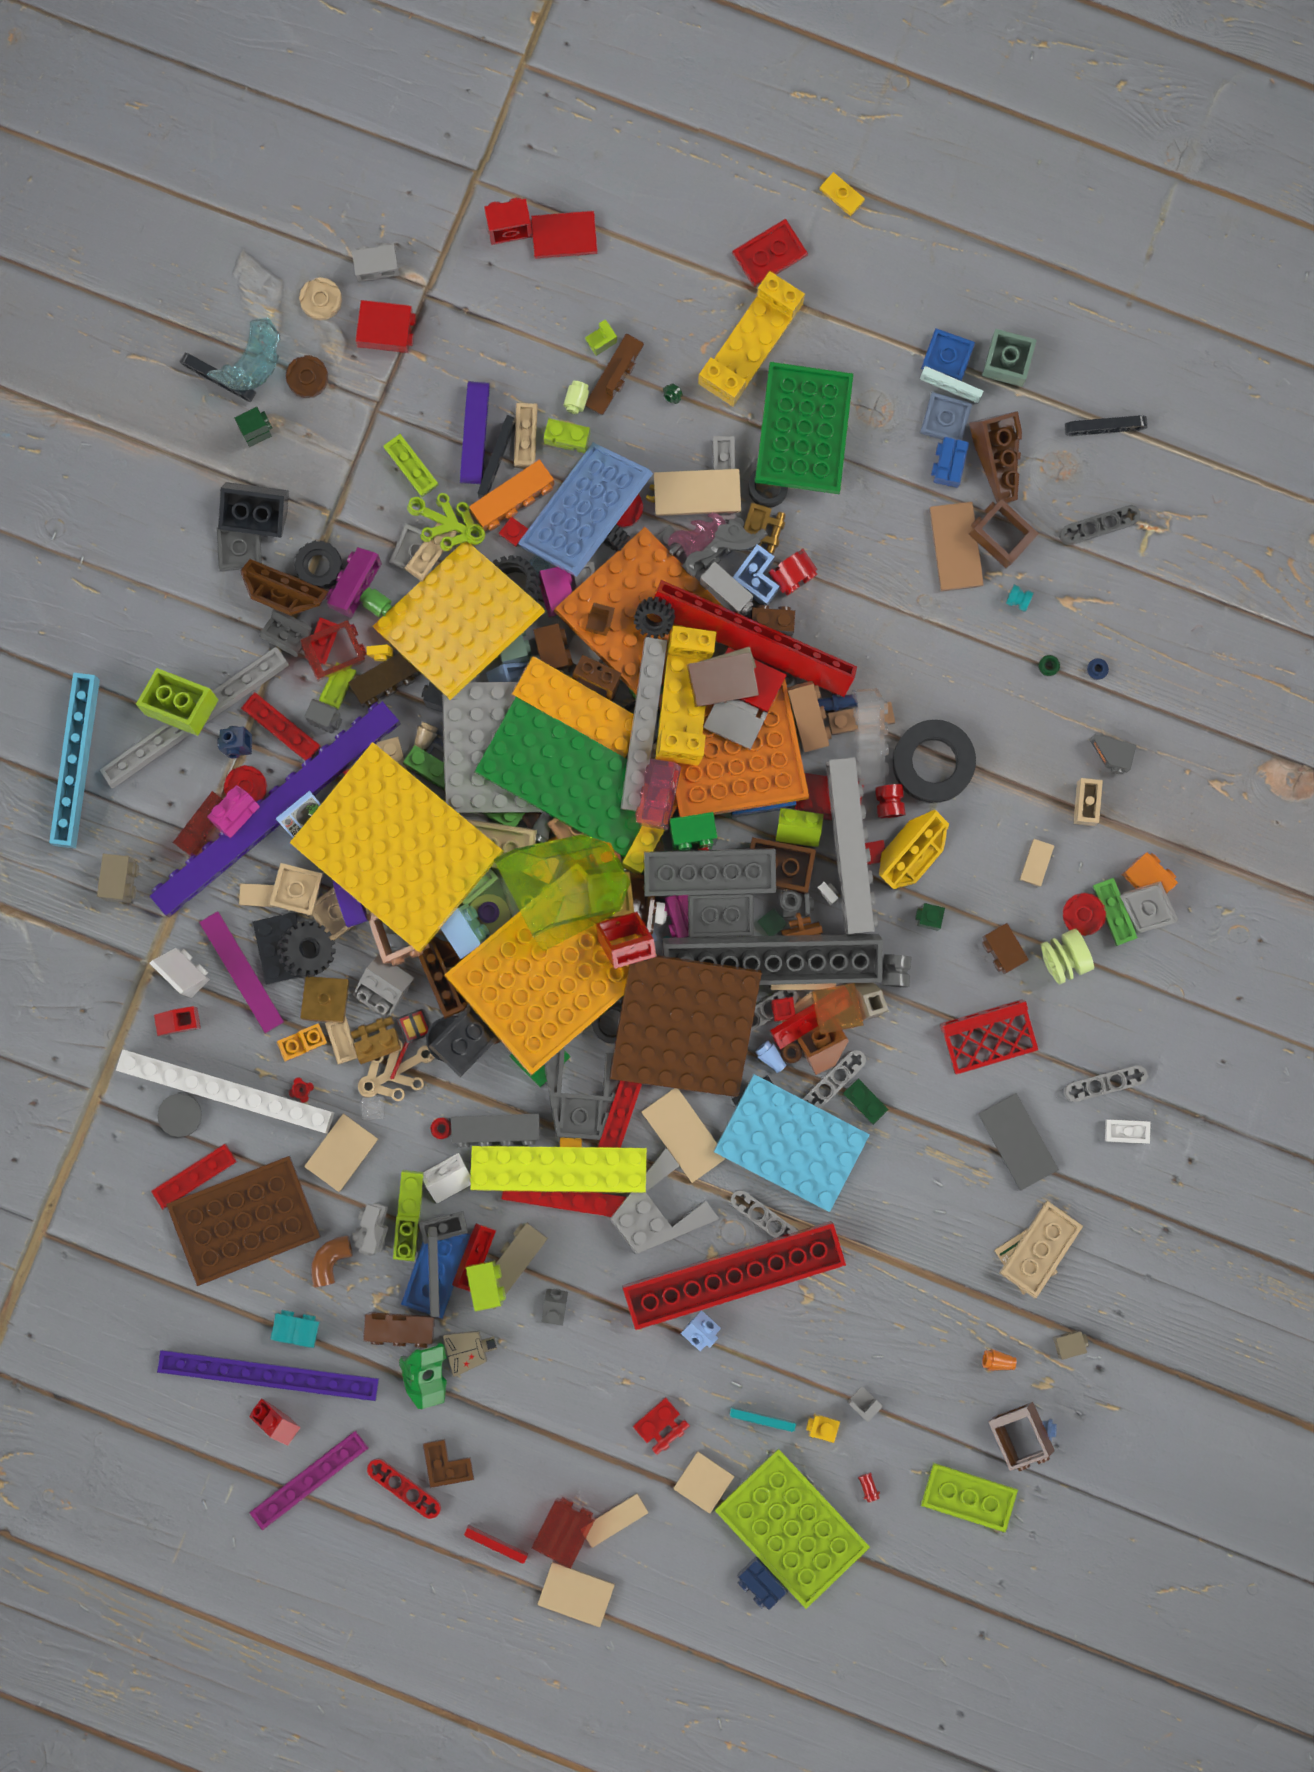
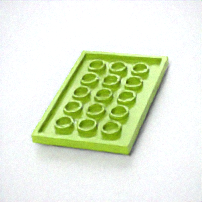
(792, 1528)

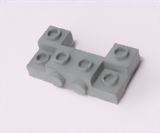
(372, 1233)

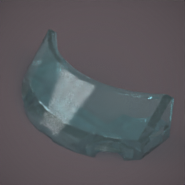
(257, 360)

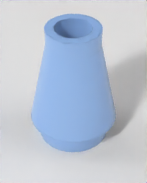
(769, 1055)

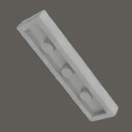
(724, 459)

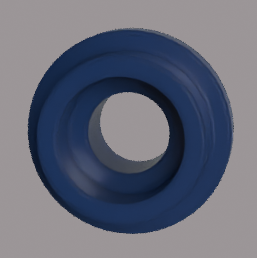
(1091, 669)

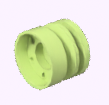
(1062, 958)

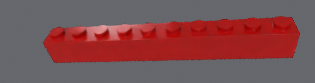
(764, 642)

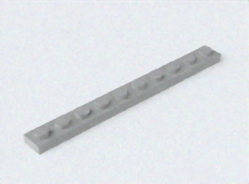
(169, 736)

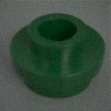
(672, 393)
(1049, 659)

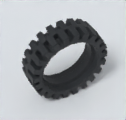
(521, 565)

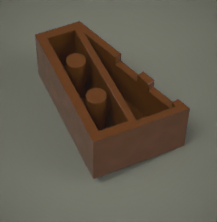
(399, 1329)

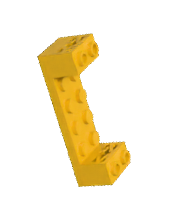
(752, 339)
(680, 722)

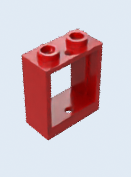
(629, 951)

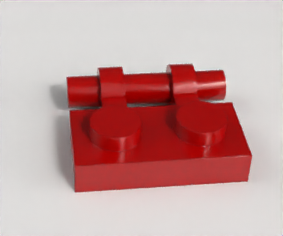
(656, 1420)

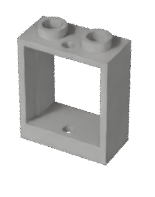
(727, 590)

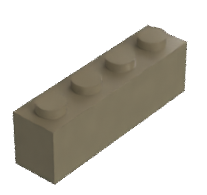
(519, 1254)

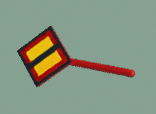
(413, 1027)

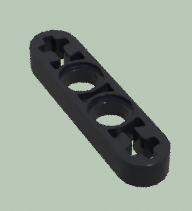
(202, 368)
(1106, 425)

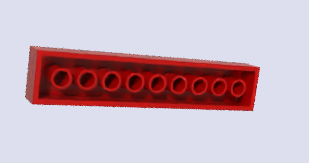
(733, 1275)

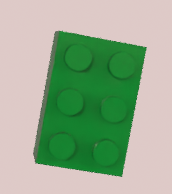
(693, 832)

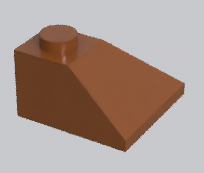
(822, 1050)

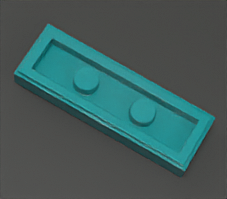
(762, 1419)

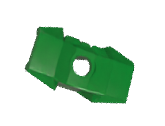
(429, 1391)

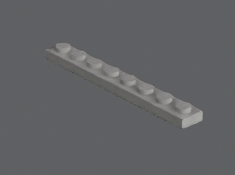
(643, 721)

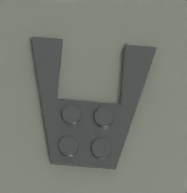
(578, 1113)

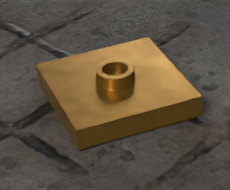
(324, 999)

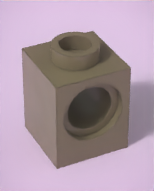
(1071, 1344)

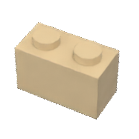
(1088, 802)

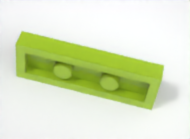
(411, 465)

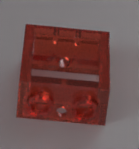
(312, 657)

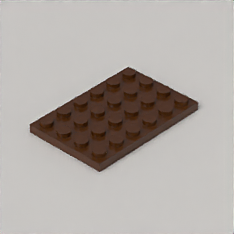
(243, 1220)

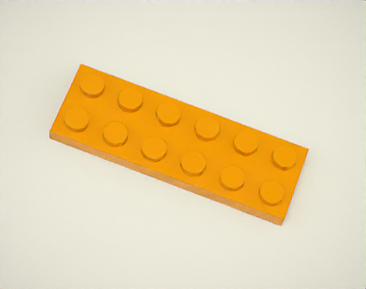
(575, 705)

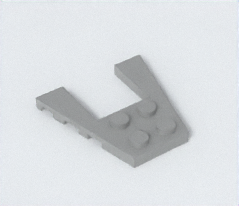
(642, 1221)

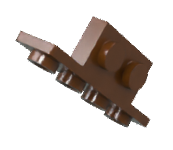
(613, 376)
(642, 904)

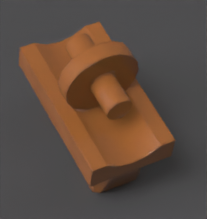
(801, 929)

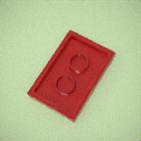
(564, 234)
(770, 251)
(768, 684)

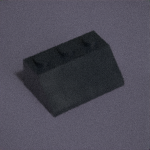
(253, 509)

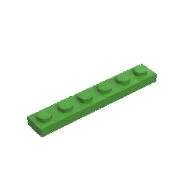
(433, 770)

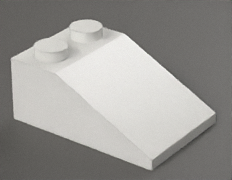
(181, 971)

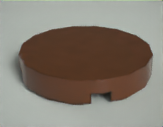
(307, 376)

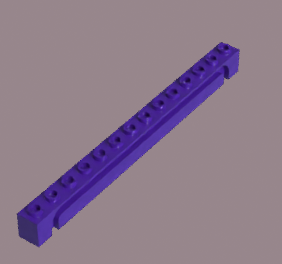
(313, 777)

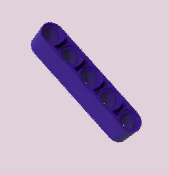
(474, 432)

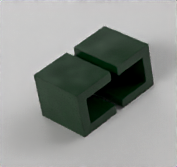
(254, 426)

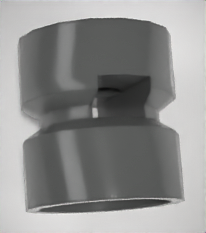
(896, 970)

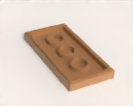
(954, 548)

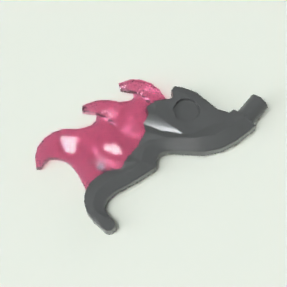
(711, 536)

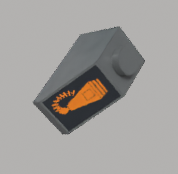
(1114, 753)

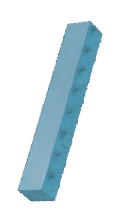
(74, 760)

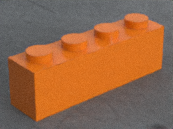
(512, 495)

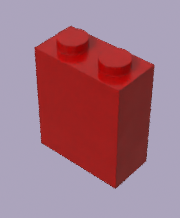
(385, 326)

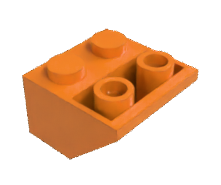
(1147, 870)

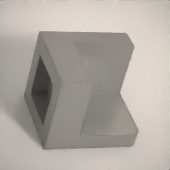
(864, 1404)

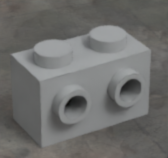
(375, 262)

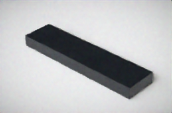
(496, 457)

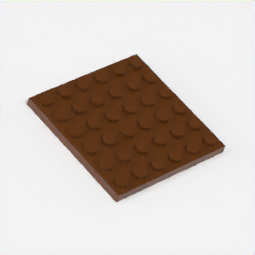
(685, 1025)

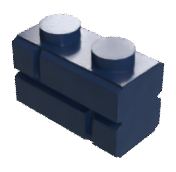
(761, 1583)

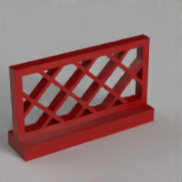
(984, 1018)

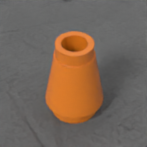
(996, 1360)

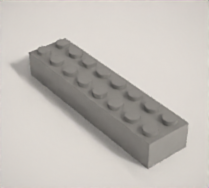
(850, 845)

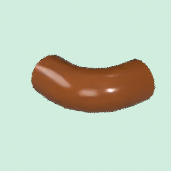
(326, 1257)

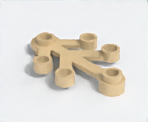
(378, 1081)

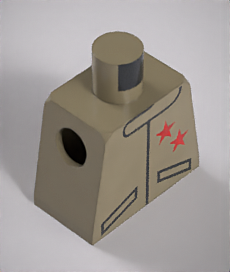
(467, 1350)

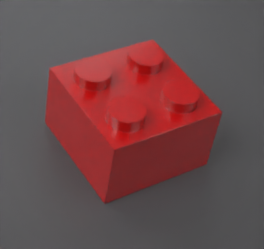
(508, 221)

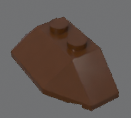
(280, 589)
(436, 963)

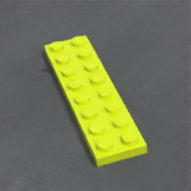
(558, 1169)

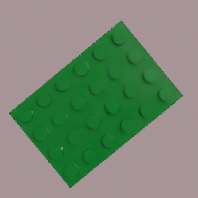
(804, 428)

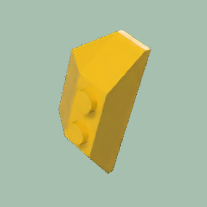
(913, 850)

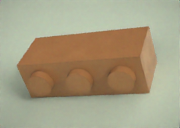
(809, 716)

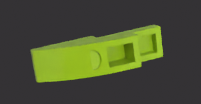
(408, 1215)

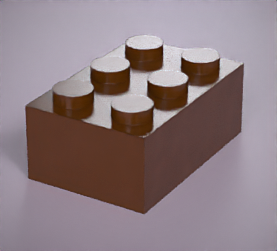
(793, 864)

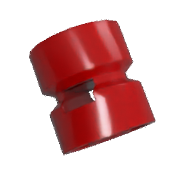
(890, 801)

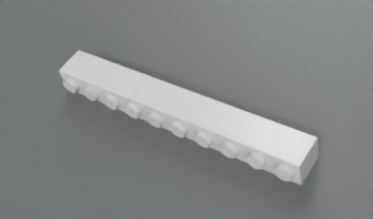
(225, 1091)

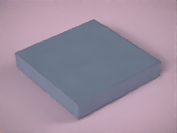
(945, 417)

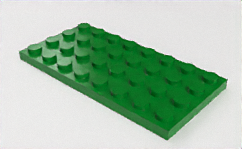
(561, 774)

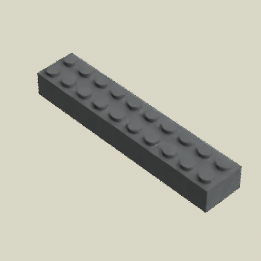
(790, 957)

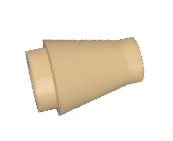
(425, 735)

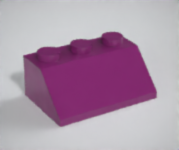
(353, 581)

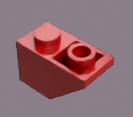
(177, 1021)
(274, 1422)

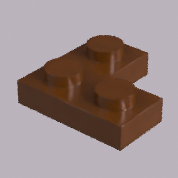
(443, 1471)

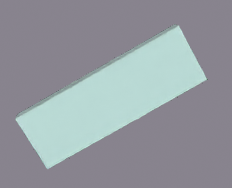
(951, 385)

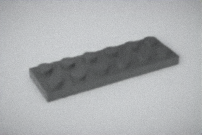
(709, 872)

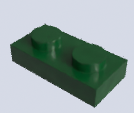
(865, 1101)

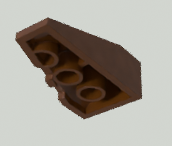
(998, 450)

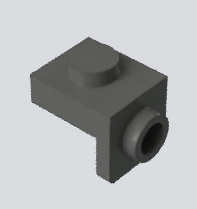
(554, 1306)

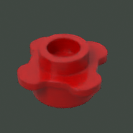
(299, 1083)

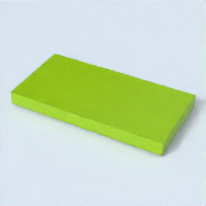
(969, 1497)

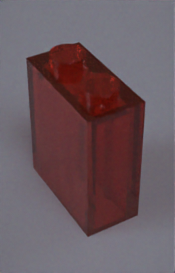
(564, 1532)

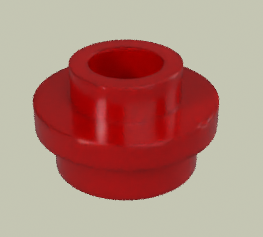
(434, 1128)

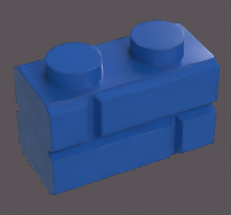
(950, 462)

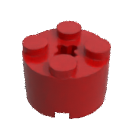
(793, 571)

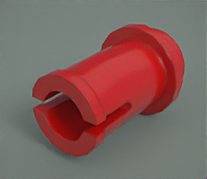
(869, 1487)

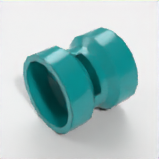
(1019, 598)

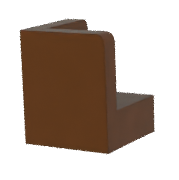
(600, 619)

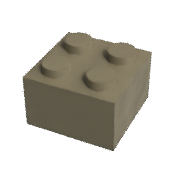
(117, 878)

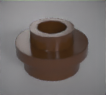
(798, 1053)

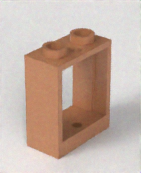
(384, 947)

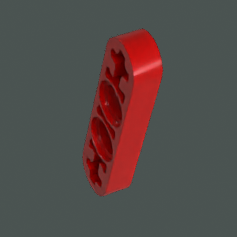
(406, 1485)

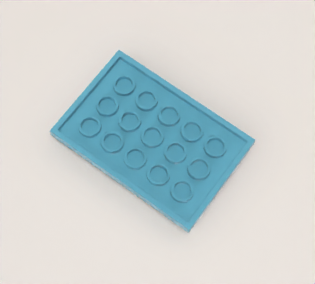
(791, 1143)

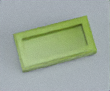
(337, 688)

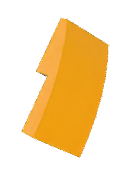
(301, 1042)

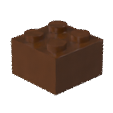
(551, 648)

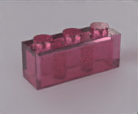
(658, 794)

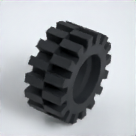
(616, 538)
(654, 607)

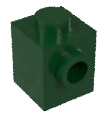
(930, 916)

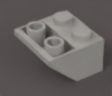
(382, 987)

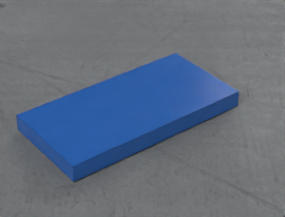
(449, 1258)

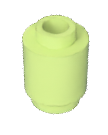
(576, 397)

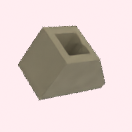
(870, 1000)

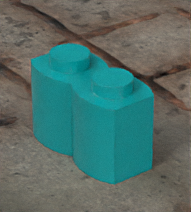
(295, 1329)

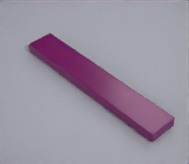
(241, 972)
(309, 1480)

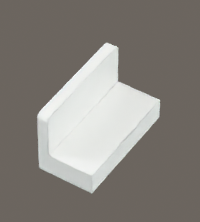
(447, 1178)

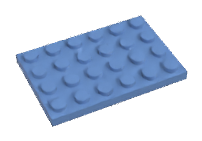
(585, 509)

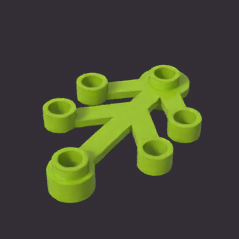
(449, 522)

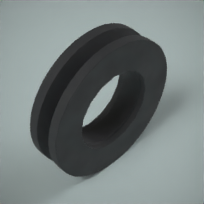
(951, 736)

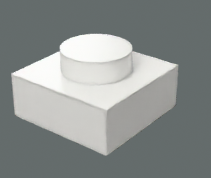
(828, 892)
(660, 915)

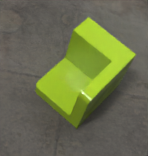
(601, 338)

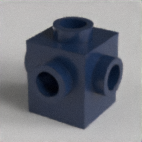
(235, 742)

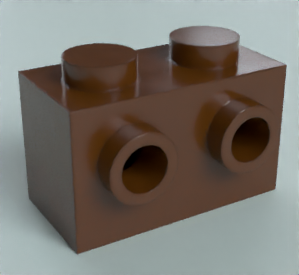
(778, 619)

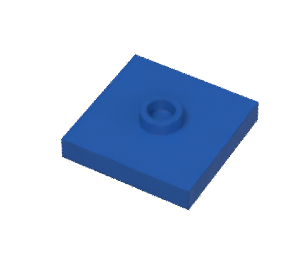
(948, 354)

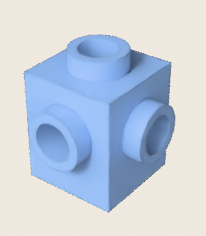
(701, 1331)

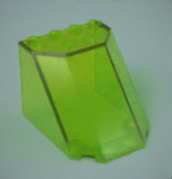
(564, 885)

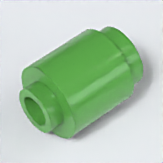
(375, 602)

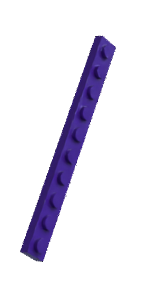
(268, 1375)

